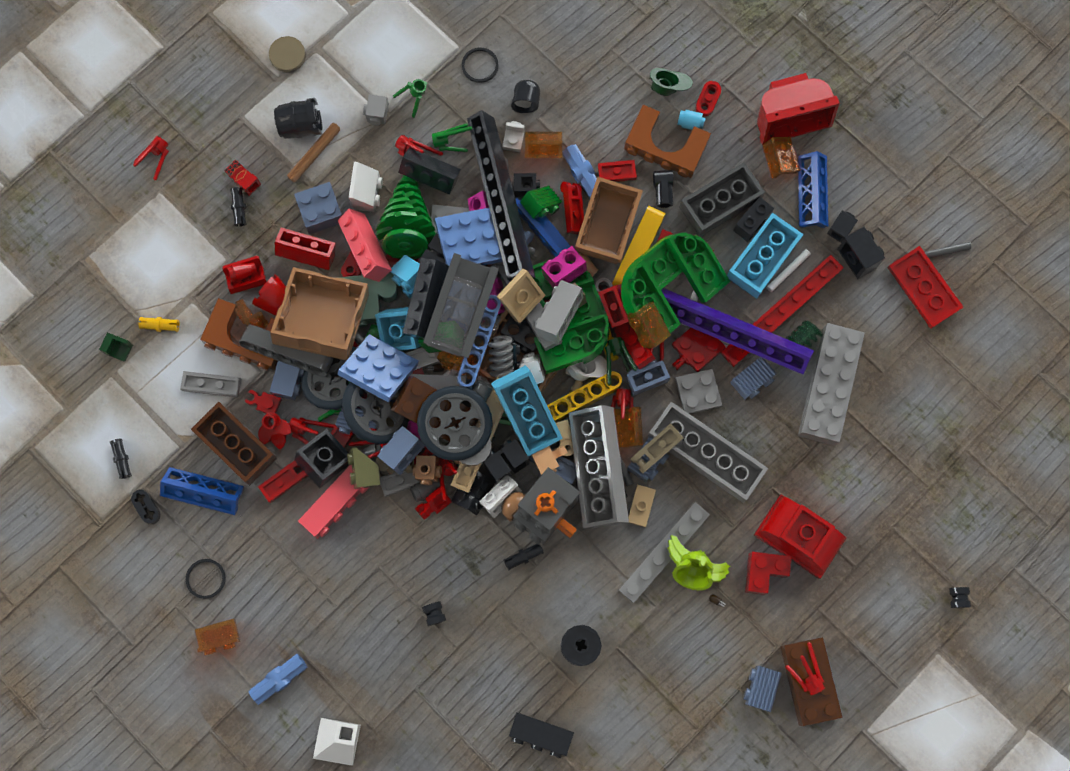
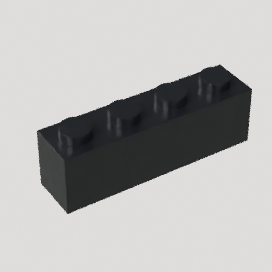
(424, 297)

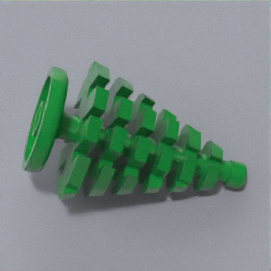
(405, 222)

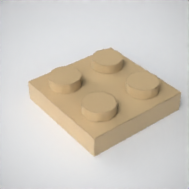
(521, 295)

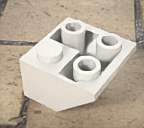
(336, 741)

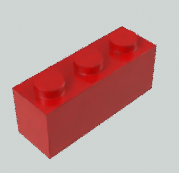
(304, 248)

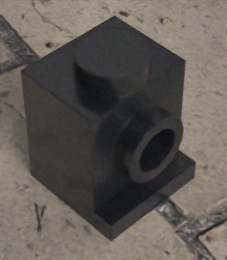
(523, 179)

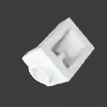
(513, 136)

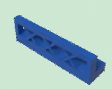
(819, 186)
(544, 231)
(199, 494)

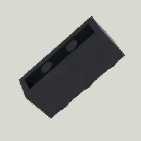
(429, 170)
(541, 735)

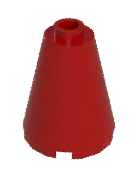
(271, 295)

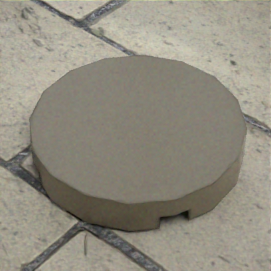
(287, 54)

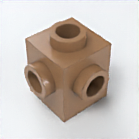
(426, 463)

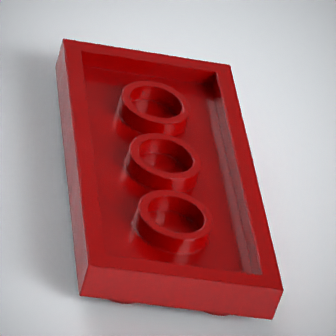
(925, 287)

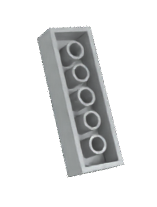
(831, 384)
(711, 454)
(598, 467)

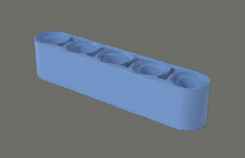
(479, 352)

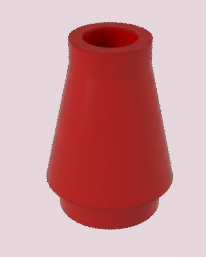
(241, 271)

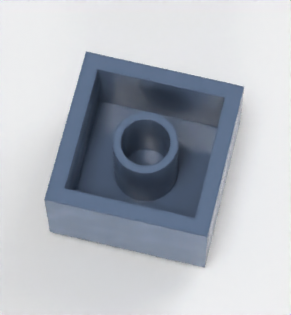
(318, 207)

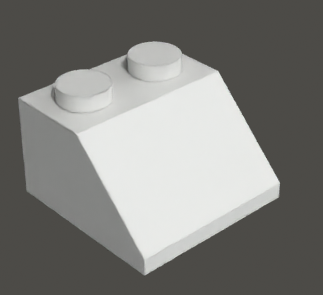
(364, 188)

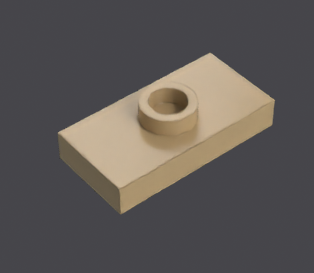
(641, 505)

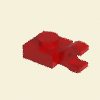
(434, 503)

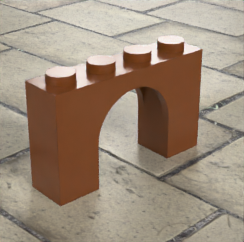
(682, 161)
(218, 336)

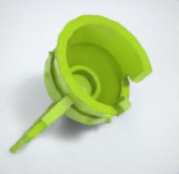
(694, 568)

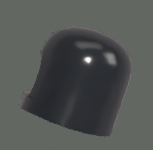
(526, 91)

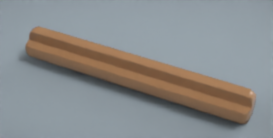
(313, 152)

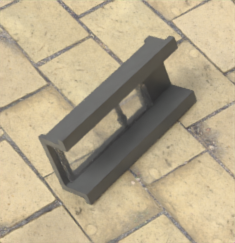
(460, 306)

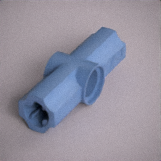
(580, 168)
(277, 679)

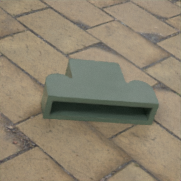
(385, 290)

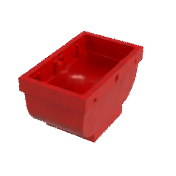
(796, 105)
(800, 534)

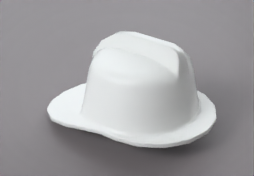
(595, 368)

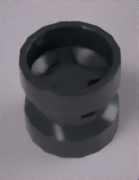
(960, 597)
(434, 613)

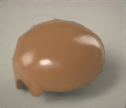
(510, 504)

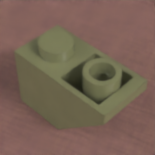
(364, 470)

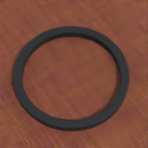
(485, 50)
(188, 574)

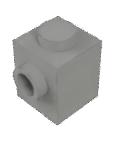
(376, 109)

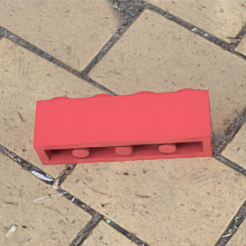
(364, 245)
(331, 505)

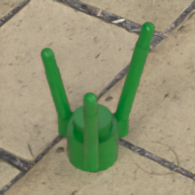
(417, 89)
(441, 138)

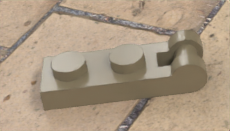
(657, 447)

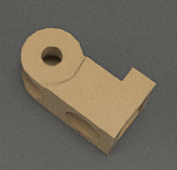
(565, 432)

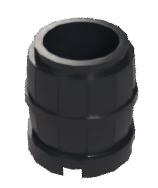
(298, 119)
(582, 657)

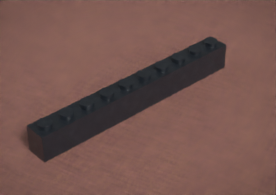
(500, 195)

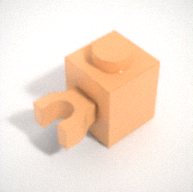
(547, 458)

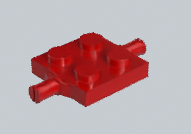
(696, 349)

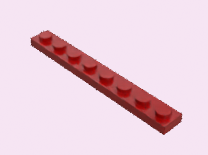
(789, 304)

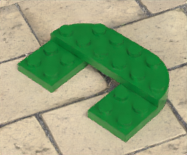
(663, 264)
(586, 332)

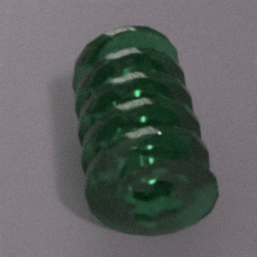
(805, 333)

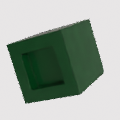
(116, 347)

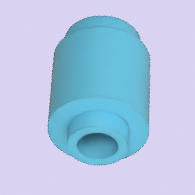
(689, 119)

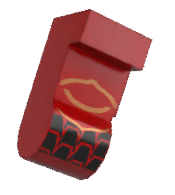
(242, 177)

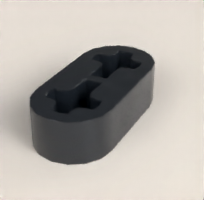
(141, 509)

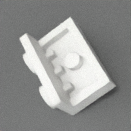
(494, 498)

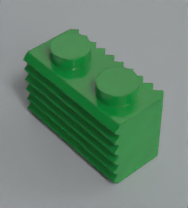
(541, 202)

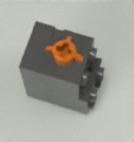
(546, 508)

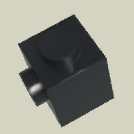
(842, 226)

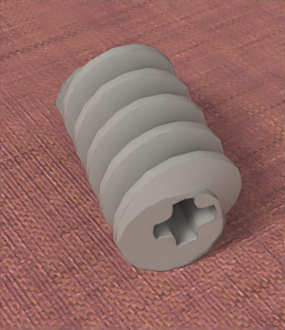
(502, 356)

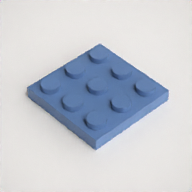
(470, 236)
(378, 368)

